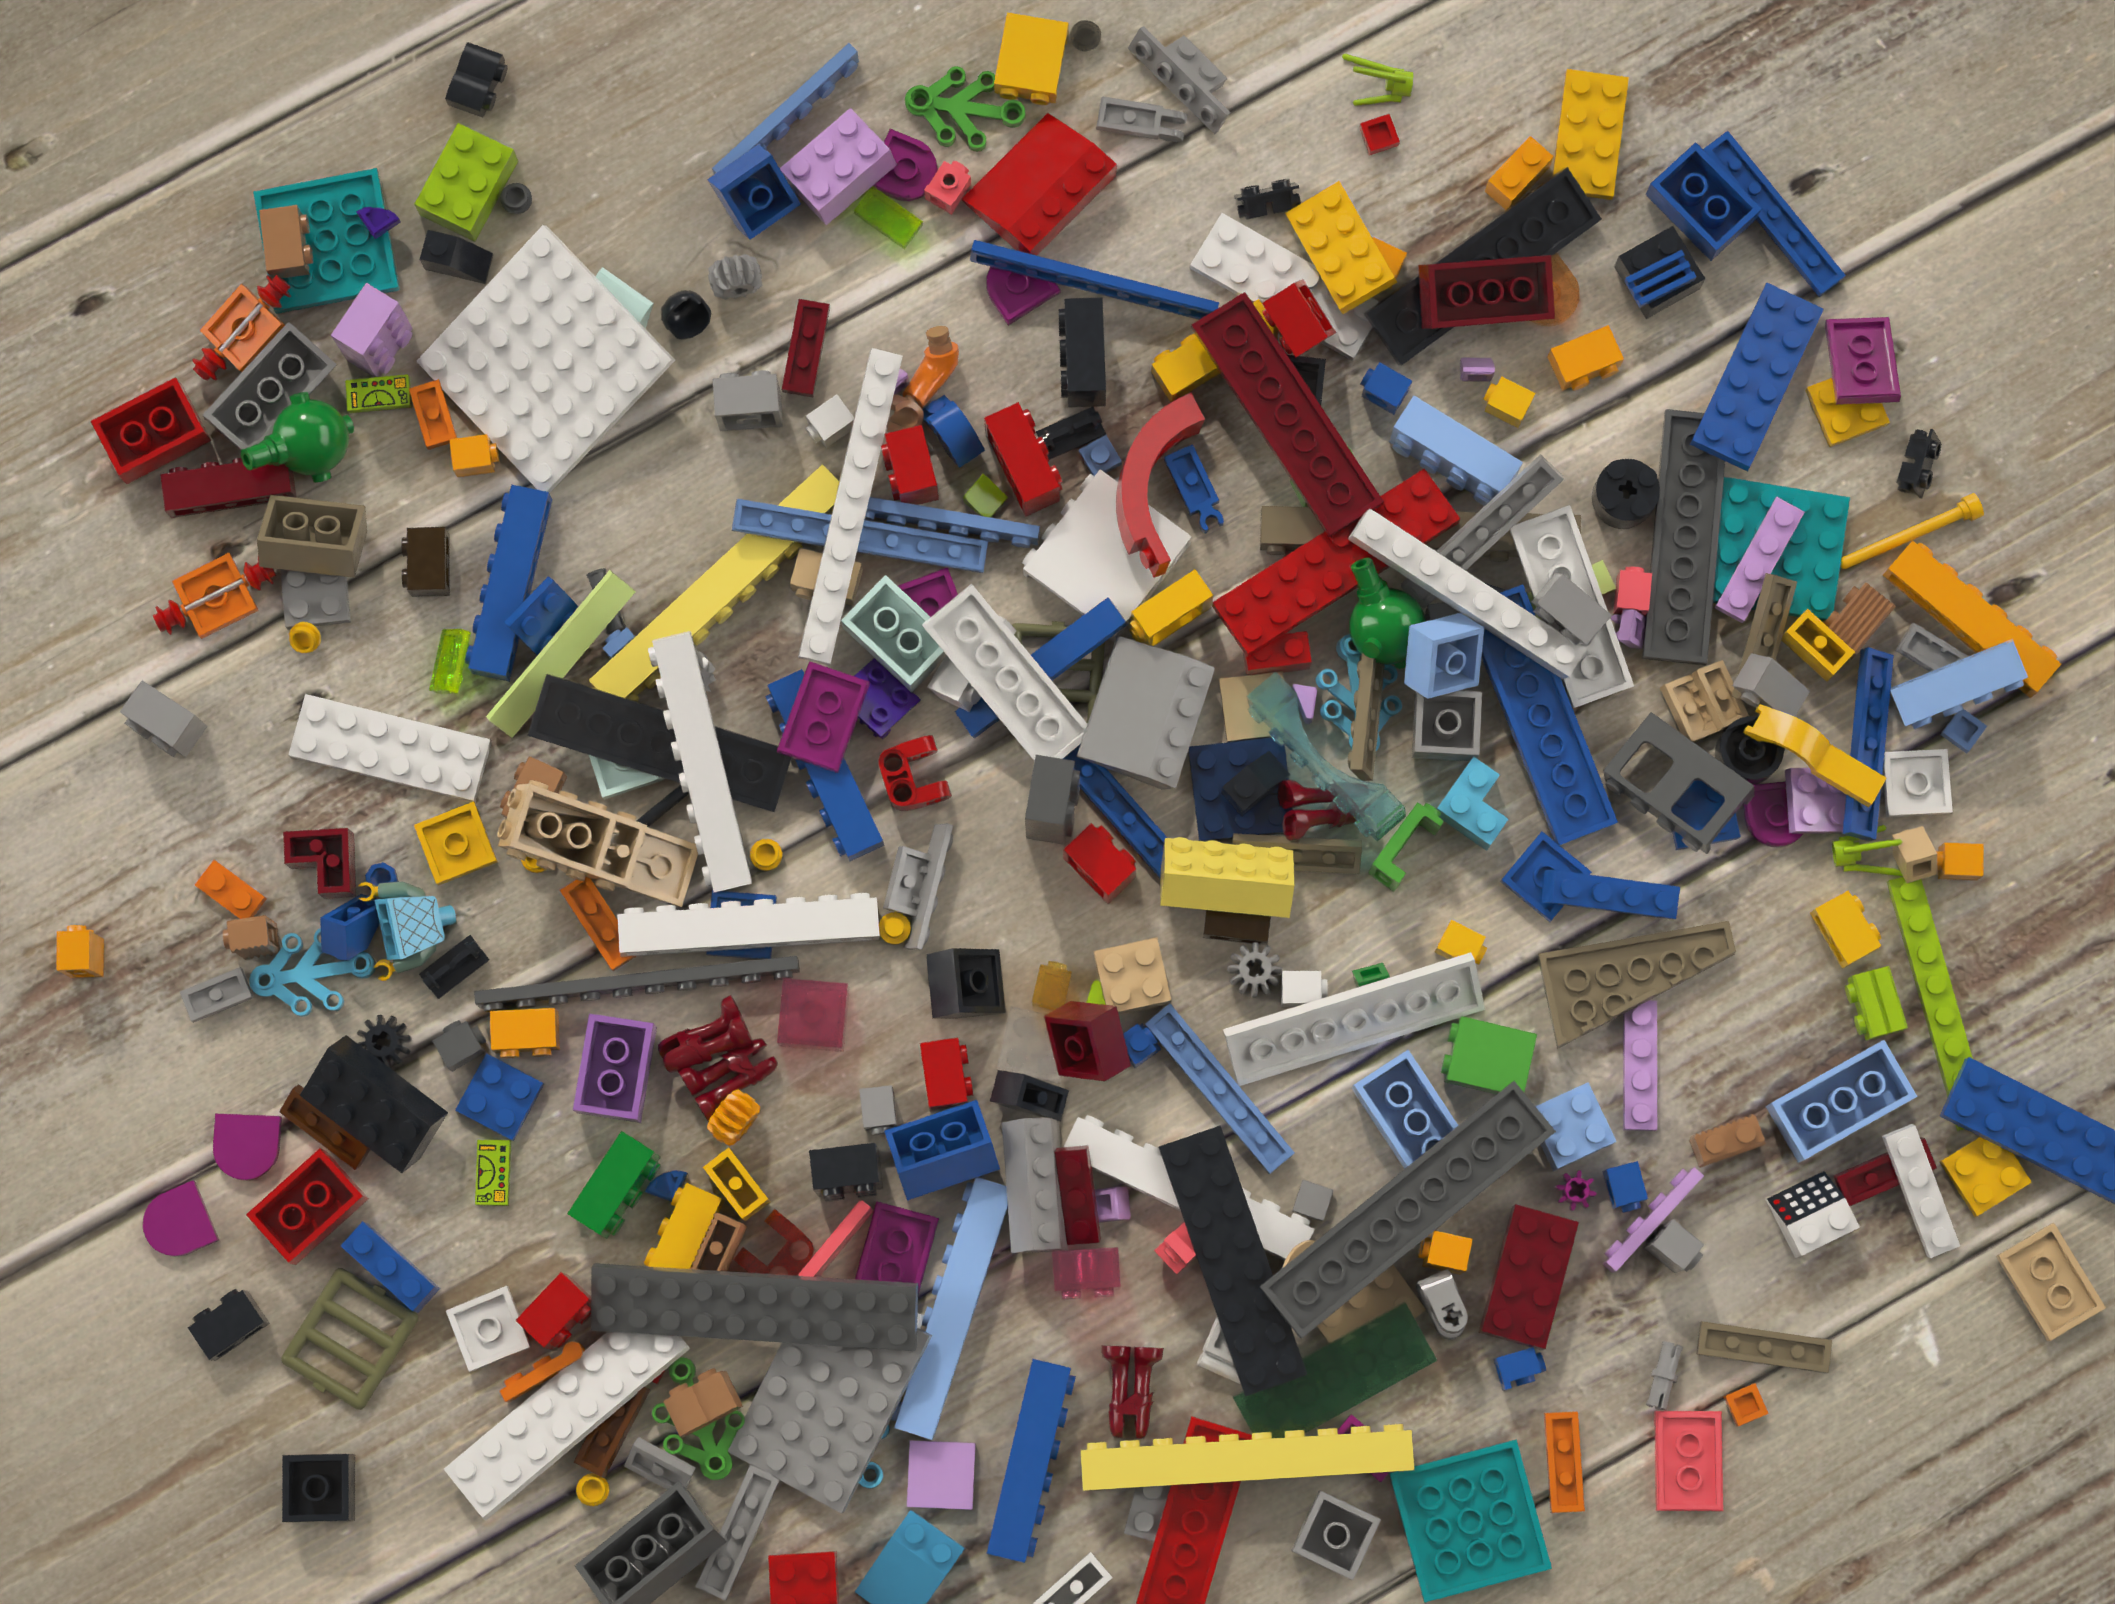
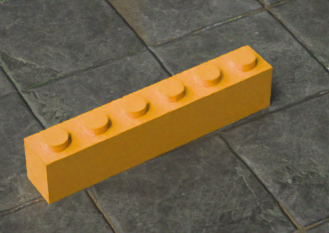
(1966, 613)

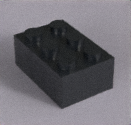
(1082, 352)
(846, 1171)

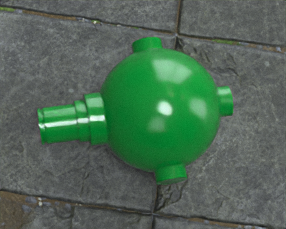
(305, 437)
(1381, 617)

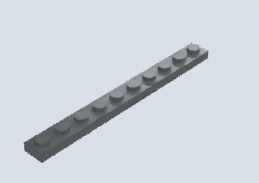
(623, 985)

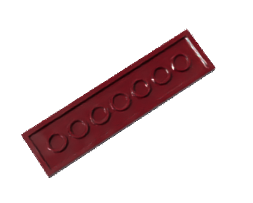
(1287, 414)

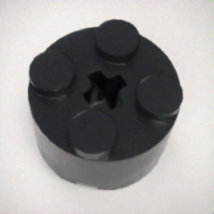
(1608, 495)
(1731, 747)

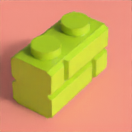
(1876, 1003)

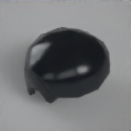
(685, 314)

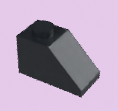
(455, 257)
(1254, 783)
(1029, 1095)

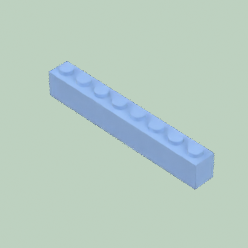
(954, 1306)

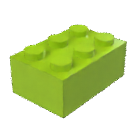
(466, 182)

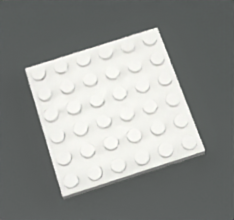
(545, 360)

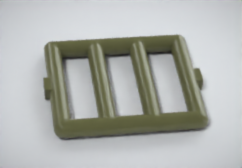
(1092, 665)
(373, 1372)

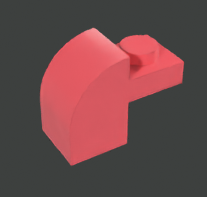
(1177, 1249)

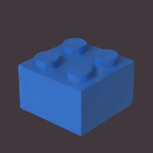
(754, 191)

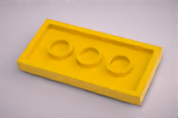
(1591, 130)
(1341, 247)

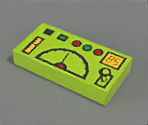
(378, 393)
(493, 1172)

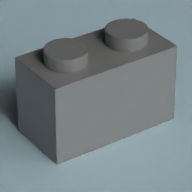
(1769, 684)
(1675, 1247)

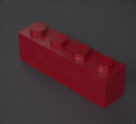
(223, 487)

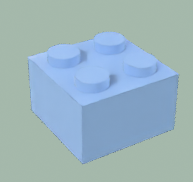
(1444, 655)
(1578, 1127)

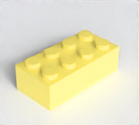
(1227, 877)

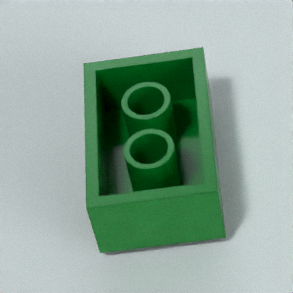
(615, 1185)

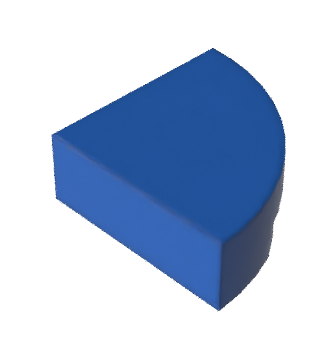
(667, 1184)

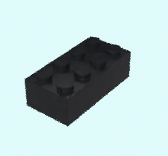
(373, 1104)

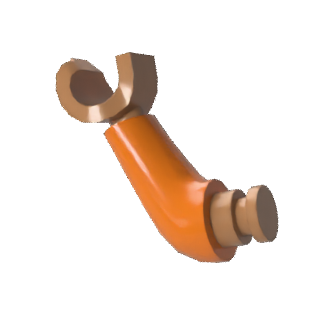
(934, 370)

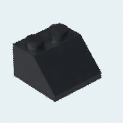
(965, 983)

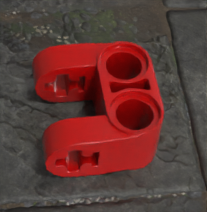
(909, 752)

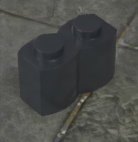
(476, 79)

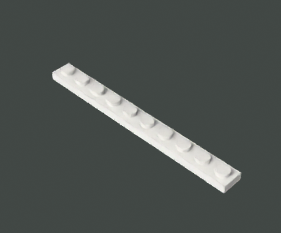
(850, 506)

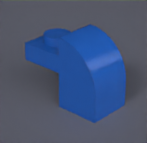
(953, 430)

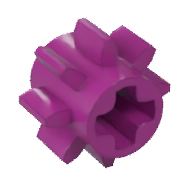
(1575, 1199)

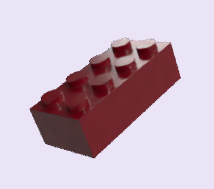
(1486, 292)
(1528, 1277)

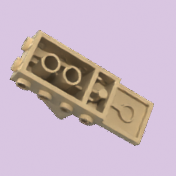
(595, 844)

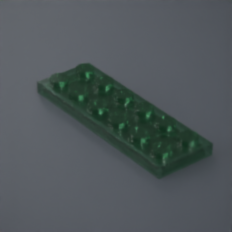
(1341, 1375)

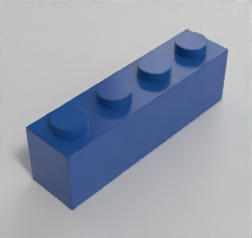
(1610, 894)

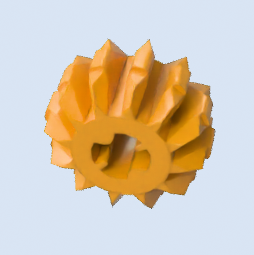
(733, 1117)

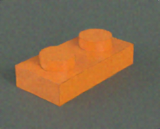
(433, 414)
(230, 891)

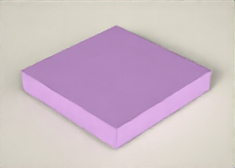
(941, 1475)

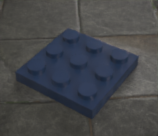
(1215, 766)

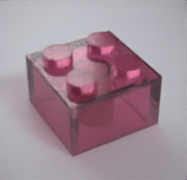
(813, 1015)
(1086, 1272)

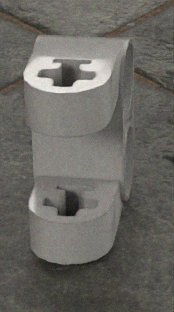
(1439, 1297)

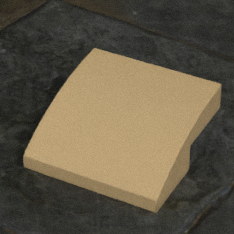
(1703, 702)

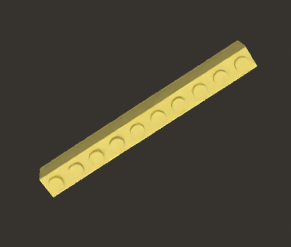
(714, 593)
(1247, 1459)

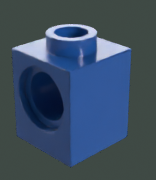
(1385, 387)
(1625, 1186)

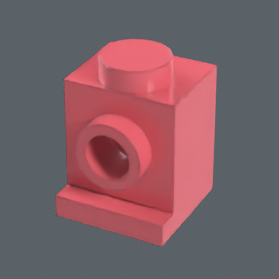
(947, 196)

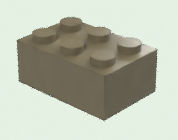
(312, 536)

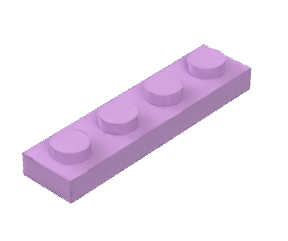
(1759, 559)
(1640, 1068)
(1661, 1208)

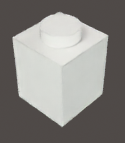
(829, 422)
(1302, 987)

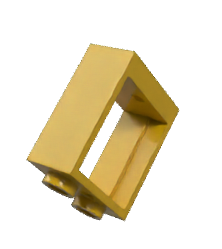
(1170, 609)

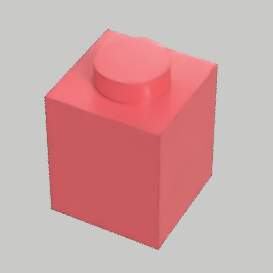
(1632, 590)

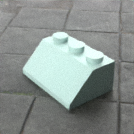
(893, 633)

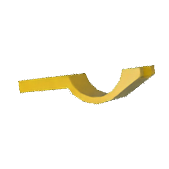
(1821, 757)

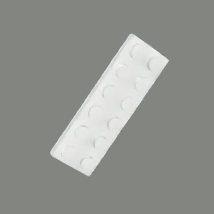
(1261, 268)
(1554, 546)
(1006, 676)
(390, 748)

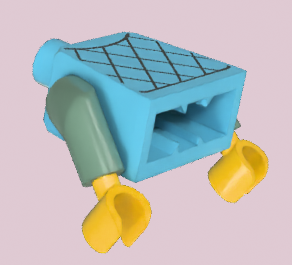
(408, 924)

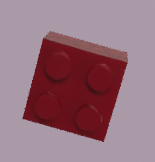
(1087, 1041)

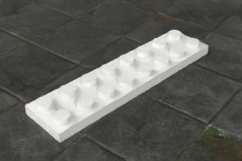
(1354, 1019)
(560, 1416)

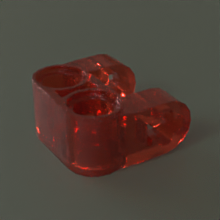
(784, 1257)

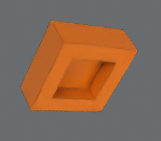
(1746, 1404)

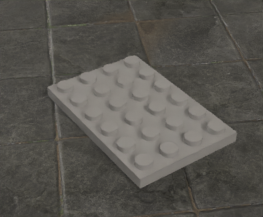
(824, 1415)

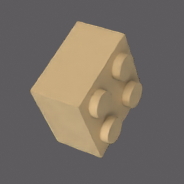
(1133, 976)

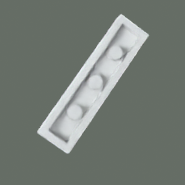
(1921, 1190)

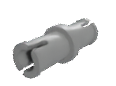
(1664, 1376)

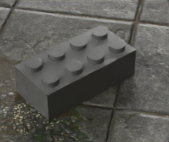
(1052, 800)
(651, 1550)

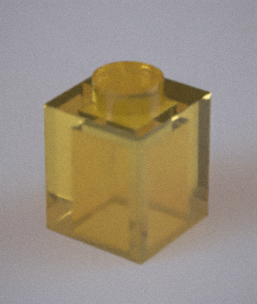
(1051, 986)

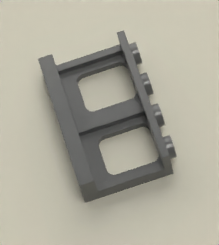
(1689, 765)

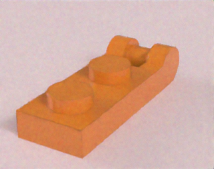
(544, 1370)

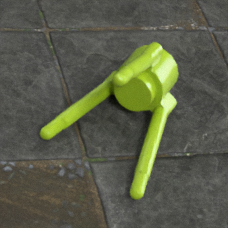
(1397, 80)
(1848, 851)

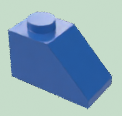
(349, 928)

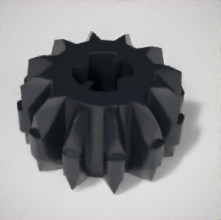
(380, 1031)

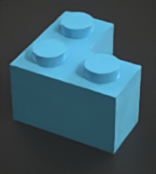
(1465, 808)

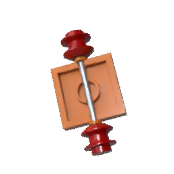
(242, 327)
(214, 596)

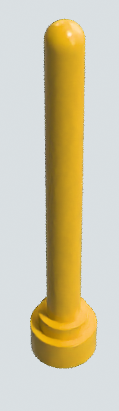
(1968, 508)

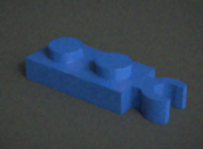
(1194, 485)

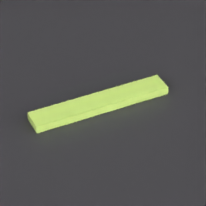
(561, 652)

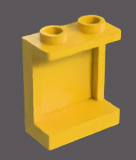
(1030, 58)

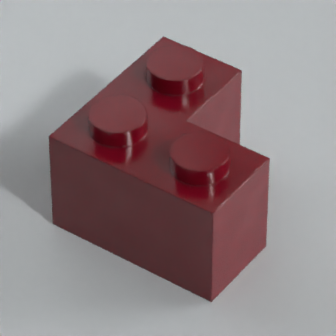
(328, 851)

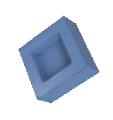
(1100, 455)
(617, 641)
(1963, 730)

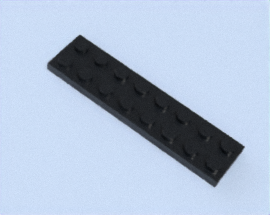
(1531, 227)
(639, 739)
(1231, 1260)

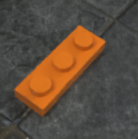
(596, 919)
(1564, 1462)

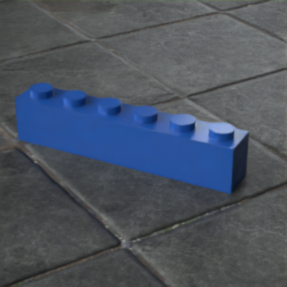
(510, 581)
(837, 791)
(1029, 1460)

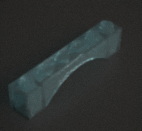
(1368, 802)

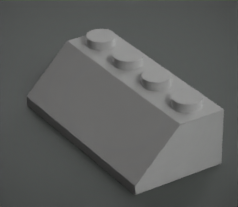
(263, 389)
(1033, 1185)

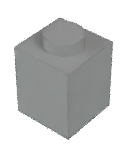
(878, 1109)

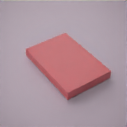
(837, 1240)
(1688, 1460)

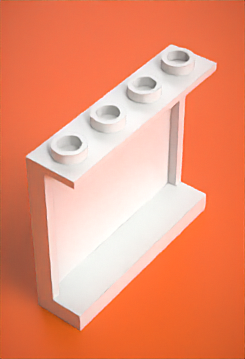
(1086, 556)

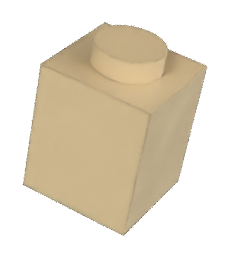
(1915, 855)

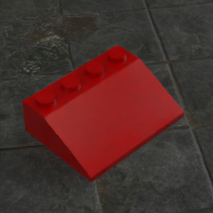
(1041, 185)

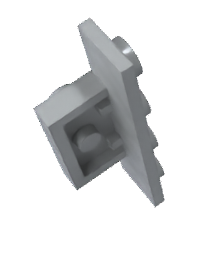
(1185, 74)
(916, 882)

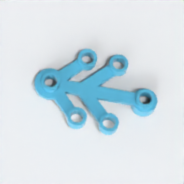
(1347, 697)
(305, 974)

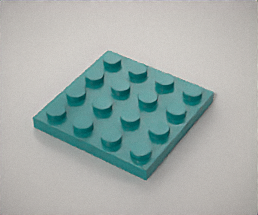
(340, 242)
(1811, 553)
(1470, 1521)

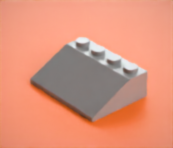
(1146, 713)

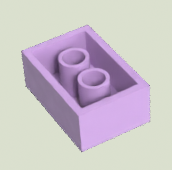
(838, 166)
(372, 331)

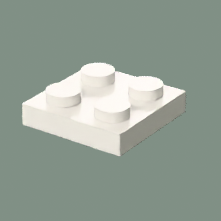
(1917, 783)
(488, 1329)

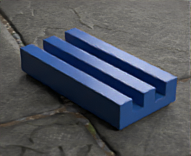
(1683, 266)

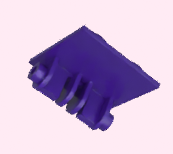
(885, 700)

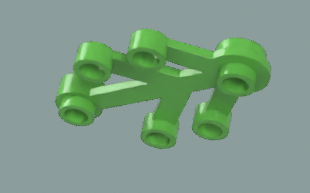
(960, 107)
(705, 1434)

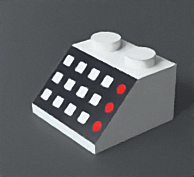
(1812, 1214)

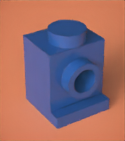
(1140, 1044)
(1519, 1367)

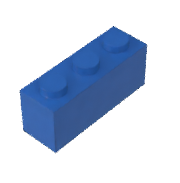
(390, 1267)

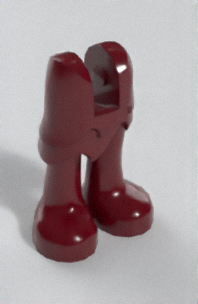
(1297, 822)
(690, 1046)
(733, 1061)
(1139, 1402)

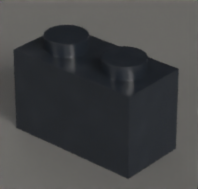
(227, 1324)

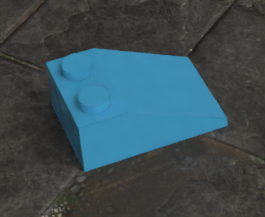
(910, 1564)

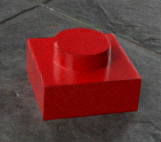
(1379, 134)

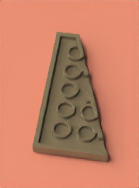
(1607, 979)

